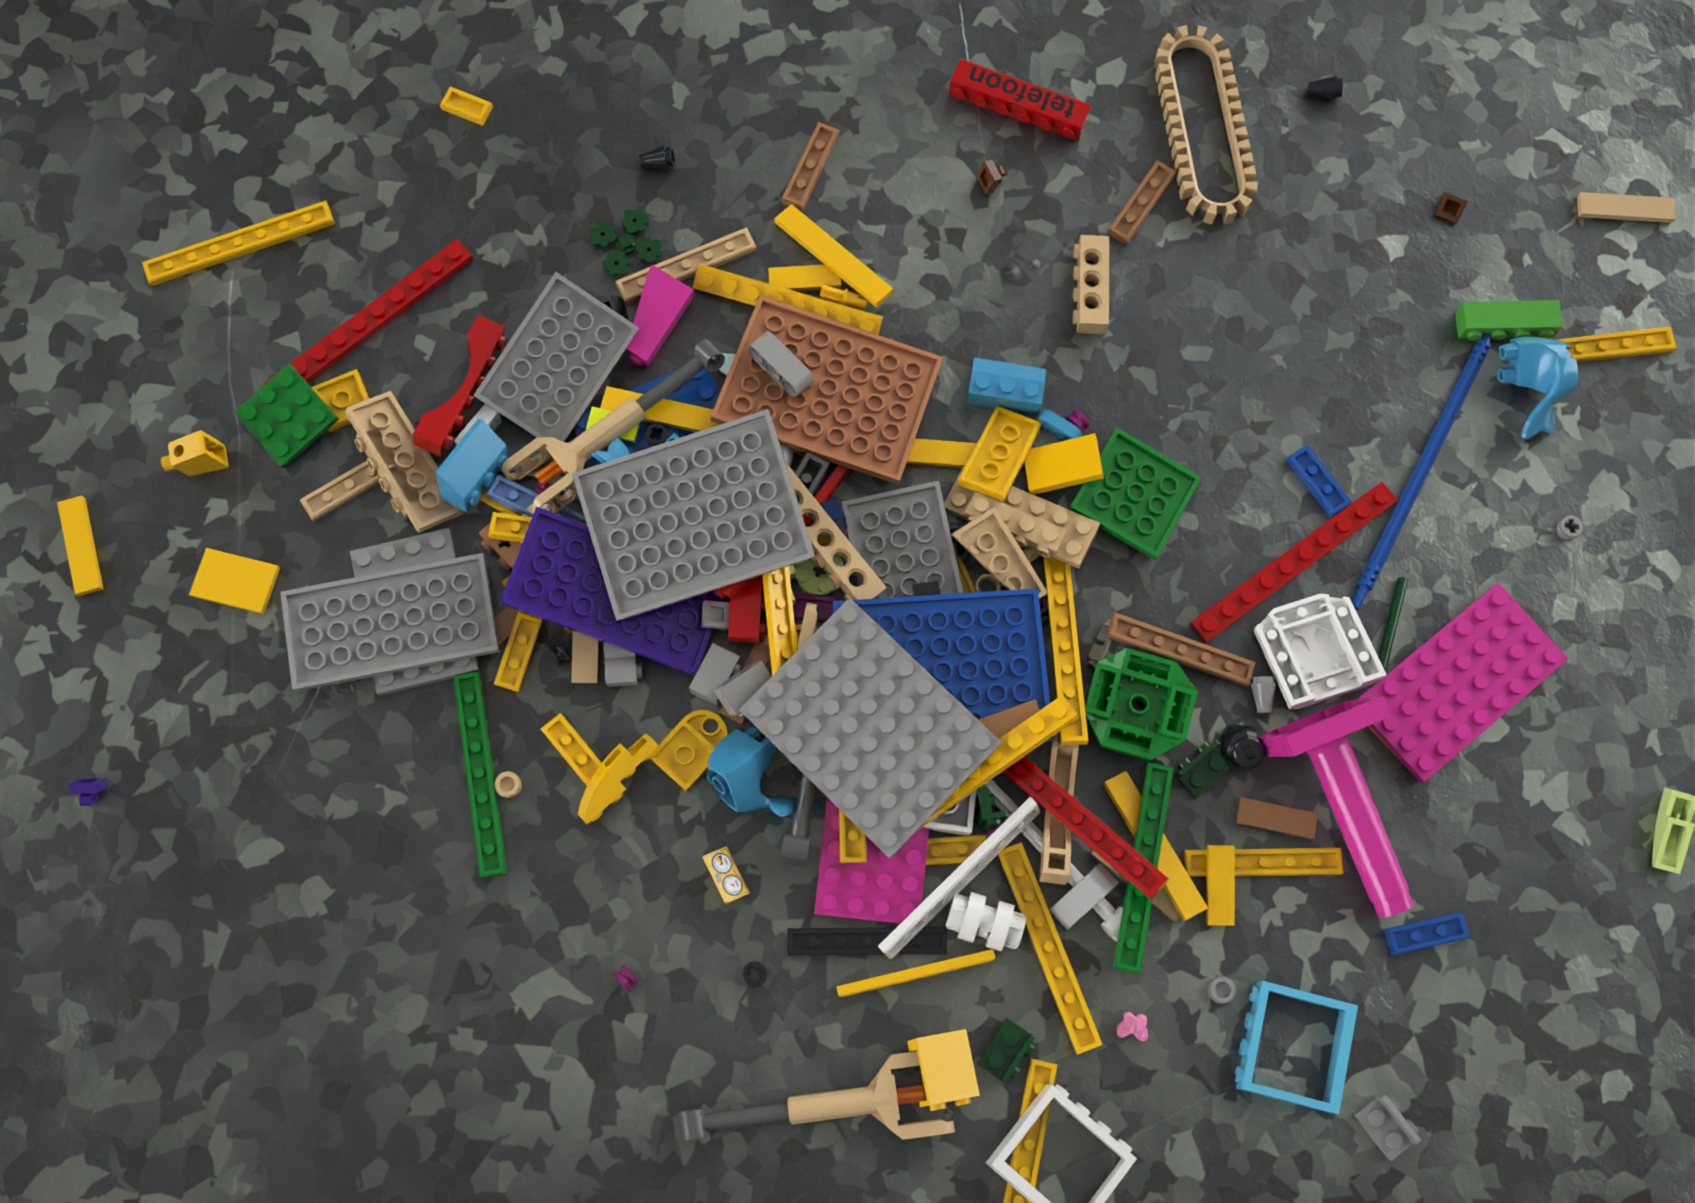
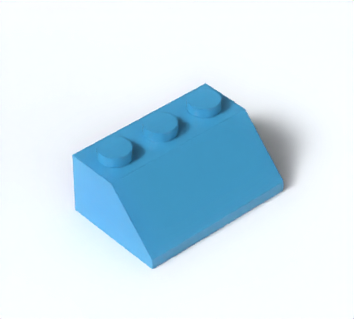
(1006, 386)
(471, 466)

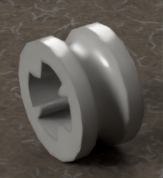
(1574, 522)

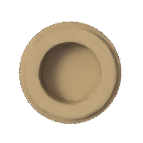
(508, 785)

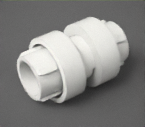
(998, 925)

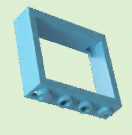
(1339, 1055)

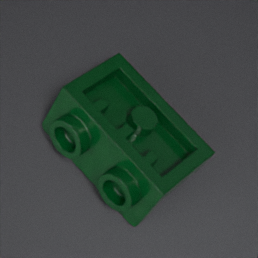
(1204, 769)
(983, 810)
(1006, 1051)

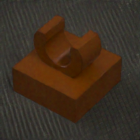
(990, 176)

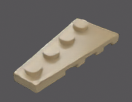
(998, 552)

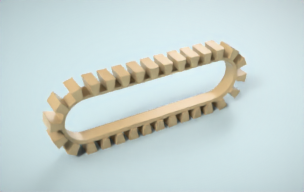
(1233, 122)

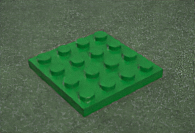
(1138, 495)

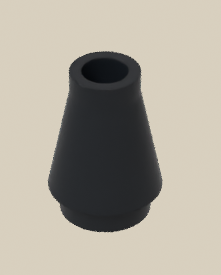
(1327, 87)
(658, 158)

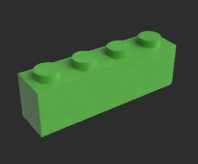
(1509, 319)

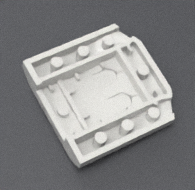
(1318, 650)

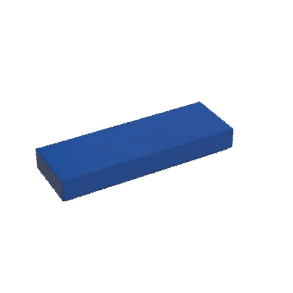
(1319, 481)
(1426, 933)

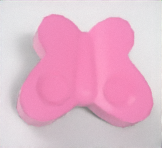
(1133, 1025)

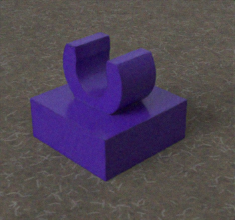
(88, 789)

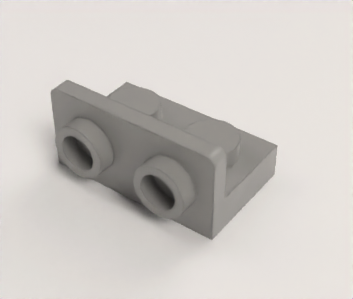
(1387, 1126)

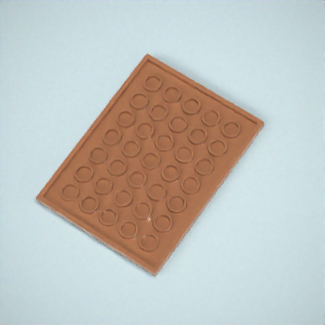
(862, 397)

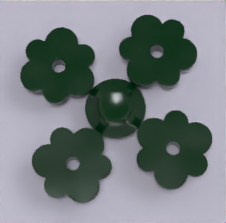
(626, 242)

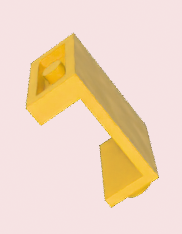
(946, 1069)

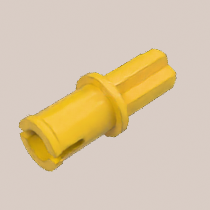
(843, 297)

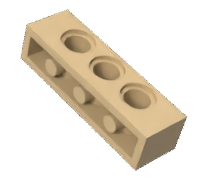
(1096, 250)

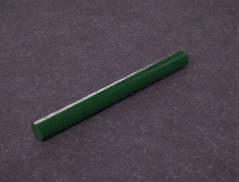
(1392, 621)

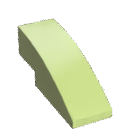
(1673, 830)

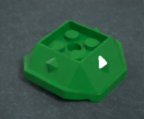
(1161, 689)

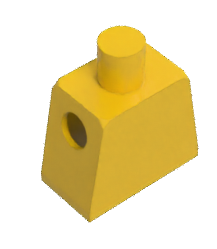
(195, 454)

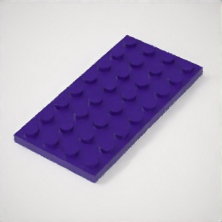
(563, 584)

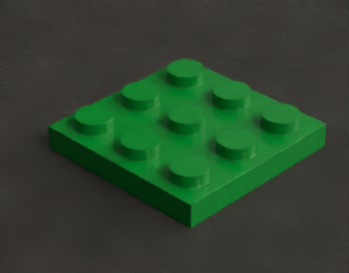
(286, 415)

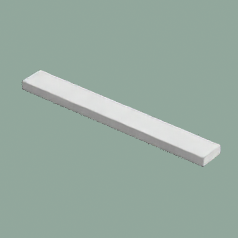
(959, 878)

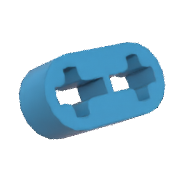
(1058, 426)

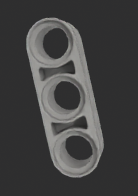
(780, 364)
(1083, 896)

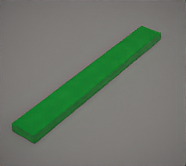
(480, 775)
(1147, 843)

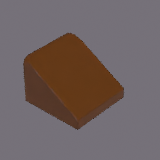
(1450, 207)

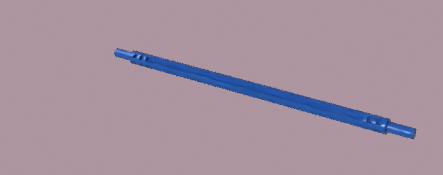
(1422, 469)

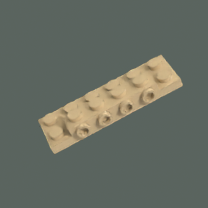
(403, 467)
(1032, 521)

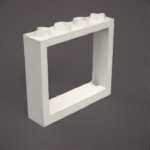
(1079, 1112)

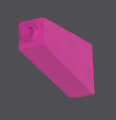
(658, 312)

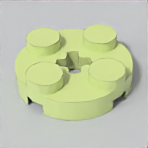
(815, 585)

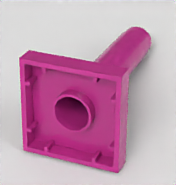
(1328, 746)

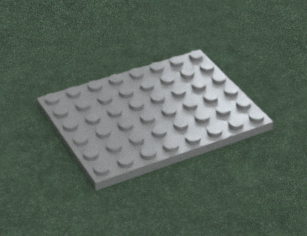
(693, 515)
(870, 727)

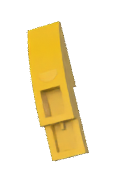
(605, 783)

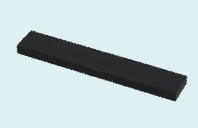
(861, 941)

